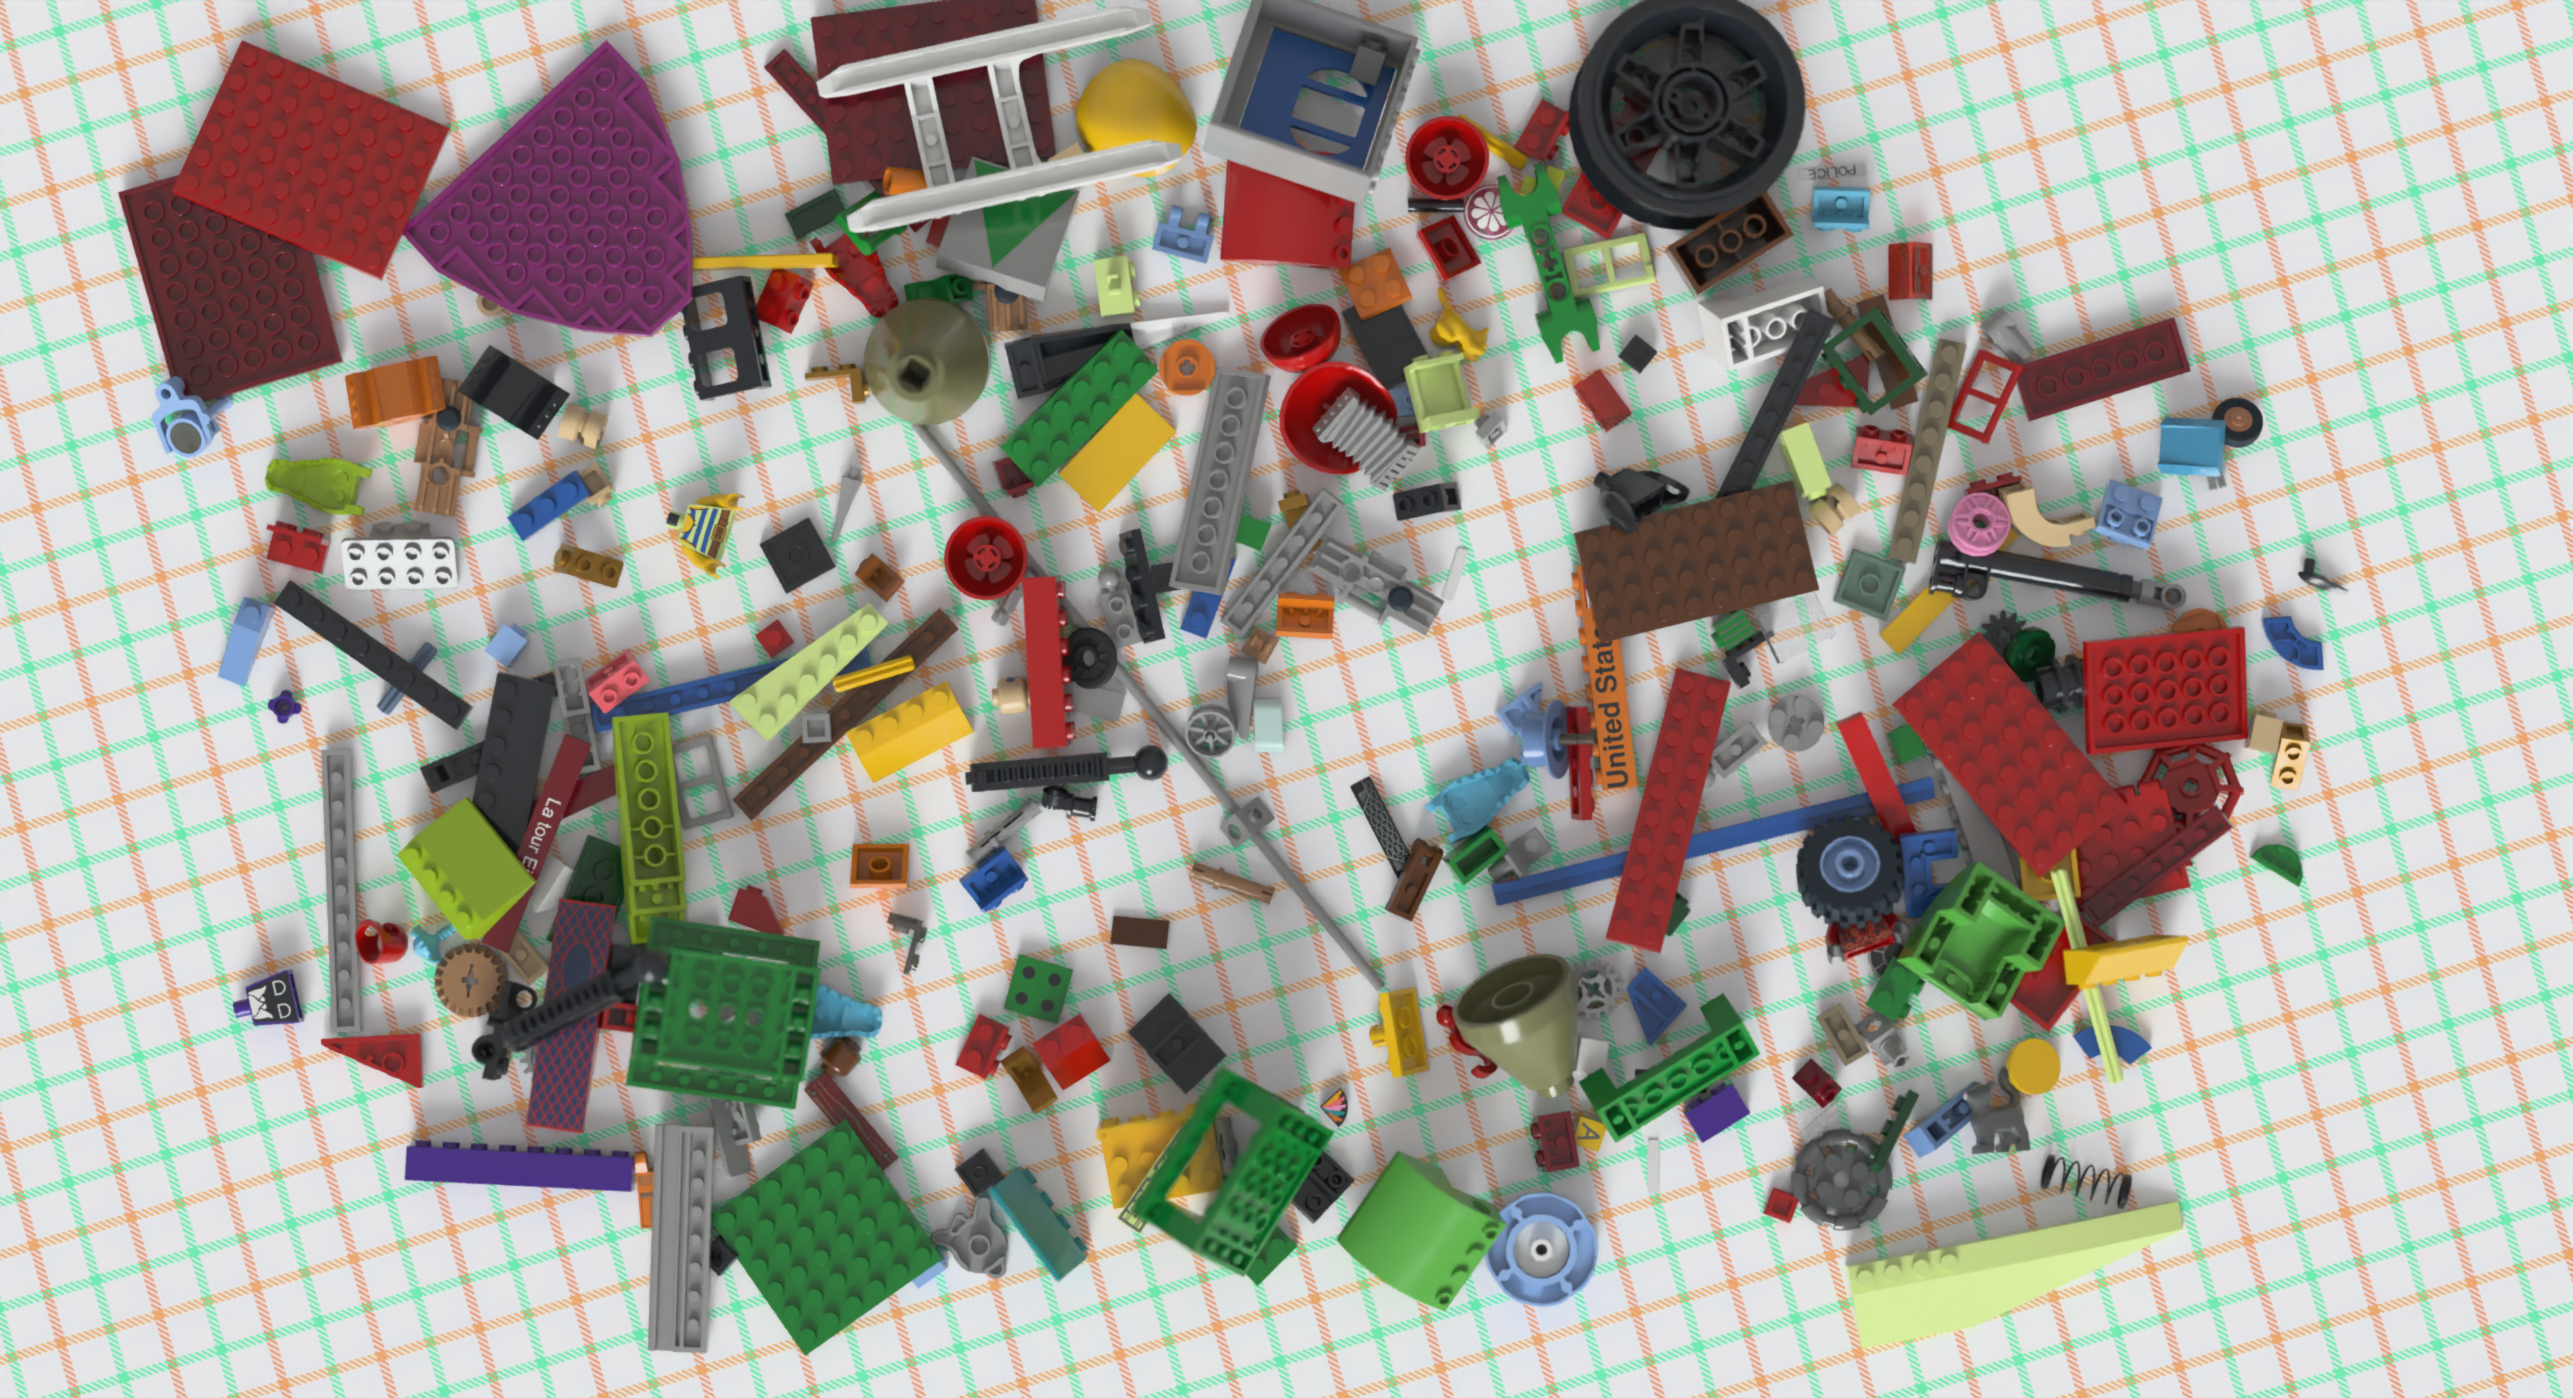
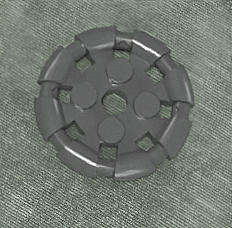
(1824, 1185)

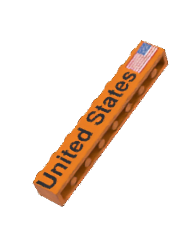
(1608, 698)

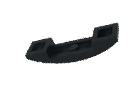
(452, 769)

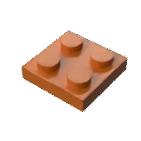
(1375, 284)

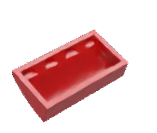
(2044, 992)

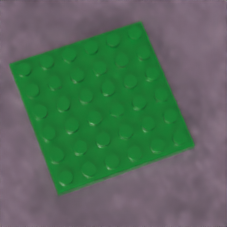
(826, 1237)

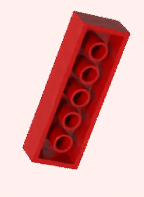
(1047, 661)

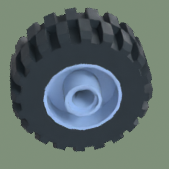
(1850, 872)

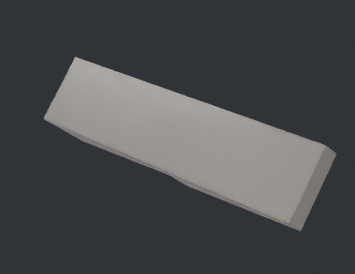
(576, 708)

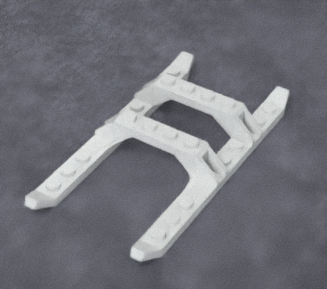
(1002, 55)

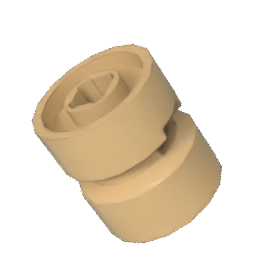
(583, 426)
(1834, 509)

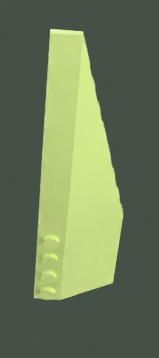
(1987, 1276)

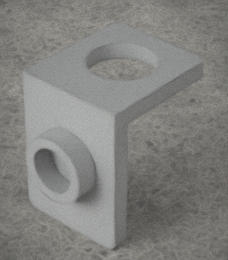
(1248, 820)

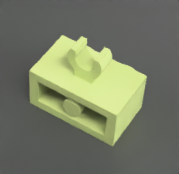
(1115, 286)

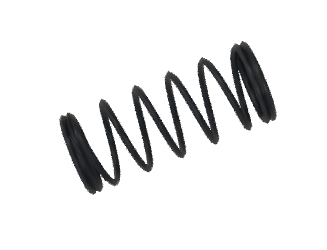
(2050, 1166)

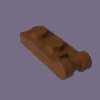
(1414, 880)

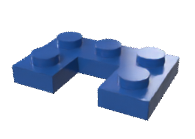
(1918, 852)

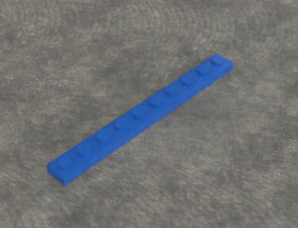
(699, 693)

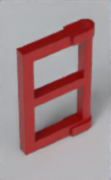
(2000, 403)

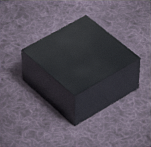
(979, 1172)

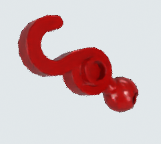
(1445, 1018)

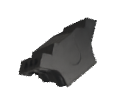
(513, 392)

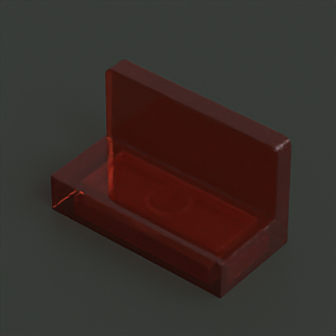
(1910, 271)
(1602, 401)

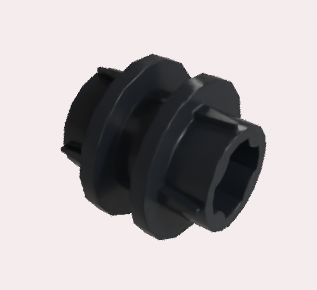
(2060, 684)

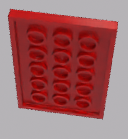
(2165, 690)

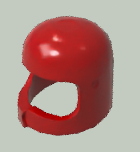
(392, 945)

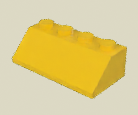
(909, 731)
(2122, 959)

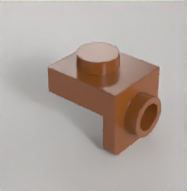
(879, 577)

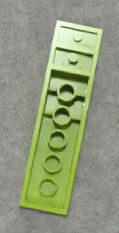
(648, 822)

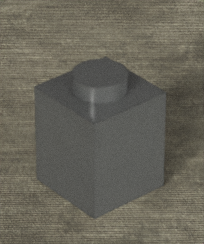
(1368, 61)

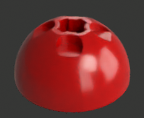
(1449, 142)
(1302, 338)
(970, 555)

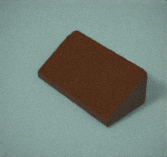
(1139, 932)

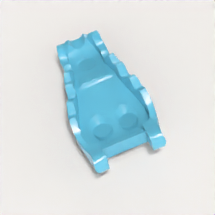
(1477, 798)
(843, 1016)

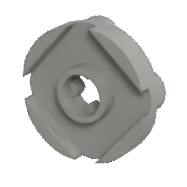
(1791, 738)

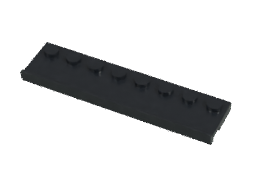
(513, 754)

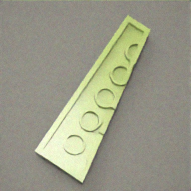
(792, 685)

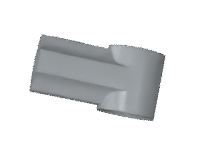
(2002, 330)

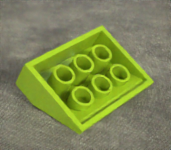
(466, 869)

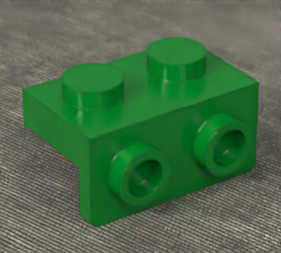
(1895, 991)

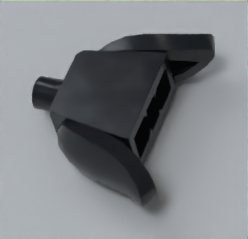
(1635, 494)

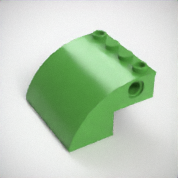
(1980, 940)
(1420, 1231)

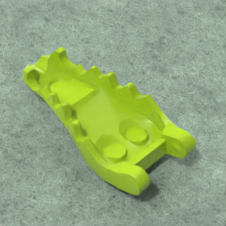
(323, 483)

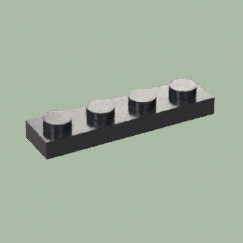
(1142, 587)

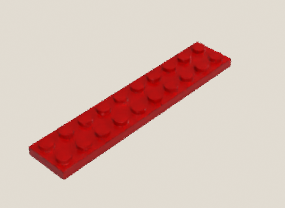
(1668, 811)

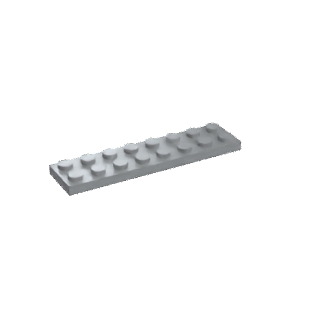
(1219, 481)

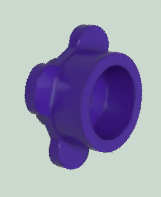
(292, 707)

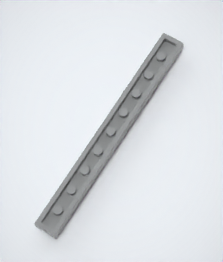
(341, 890)

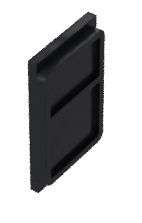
(1386, 342)

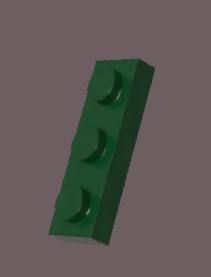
(1891, 1130)

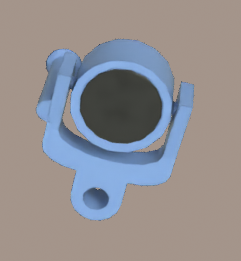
(192, 429)

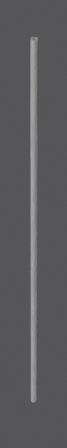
(1168, 729)

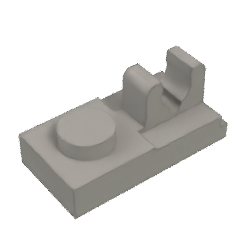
(1490, 429)

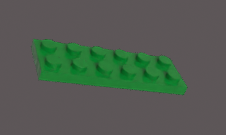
(1078, 408)

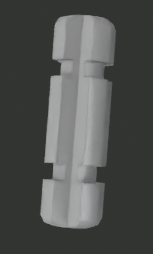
(1007, 604)

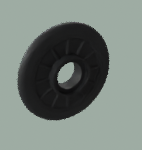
(1105, 657)

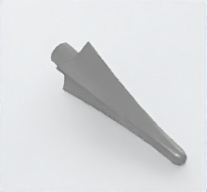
(848, 491)

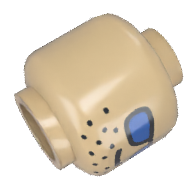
(1011, 695)

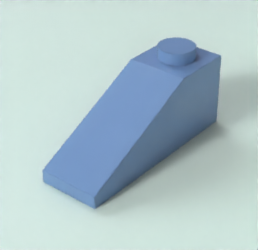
(245, 640)
(1940, 1124)

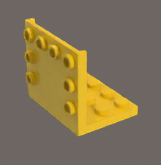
(1136, 1144)

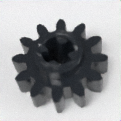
(1994, 628)

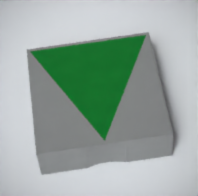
(1009, 241)

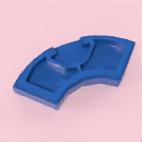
(2291, 645)
(2127, 1043)

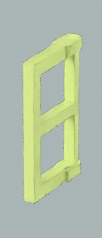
(1613, 284)

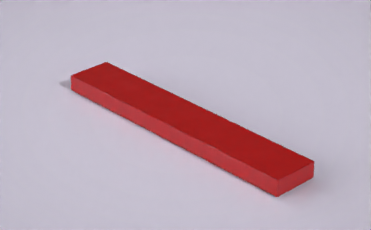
(1875, 775)

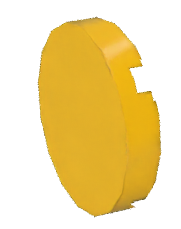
(2033, 1066)

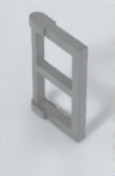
(726, 813)

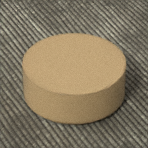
(487, 307)

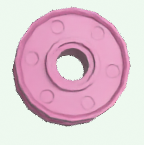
(1985, 509)

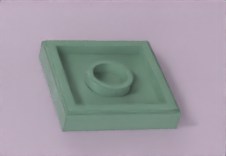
(1869, 584)

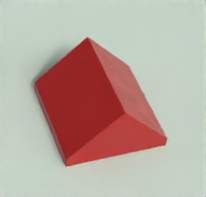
(1448, 249)

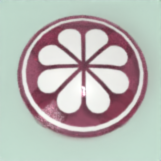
(1484, 214)

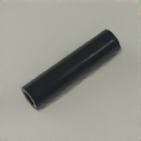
(1434, 205)

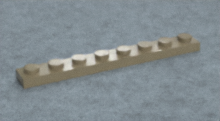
(1927, 451)

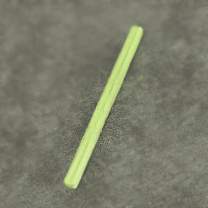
(2093, 995)

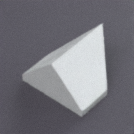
(551, 884)

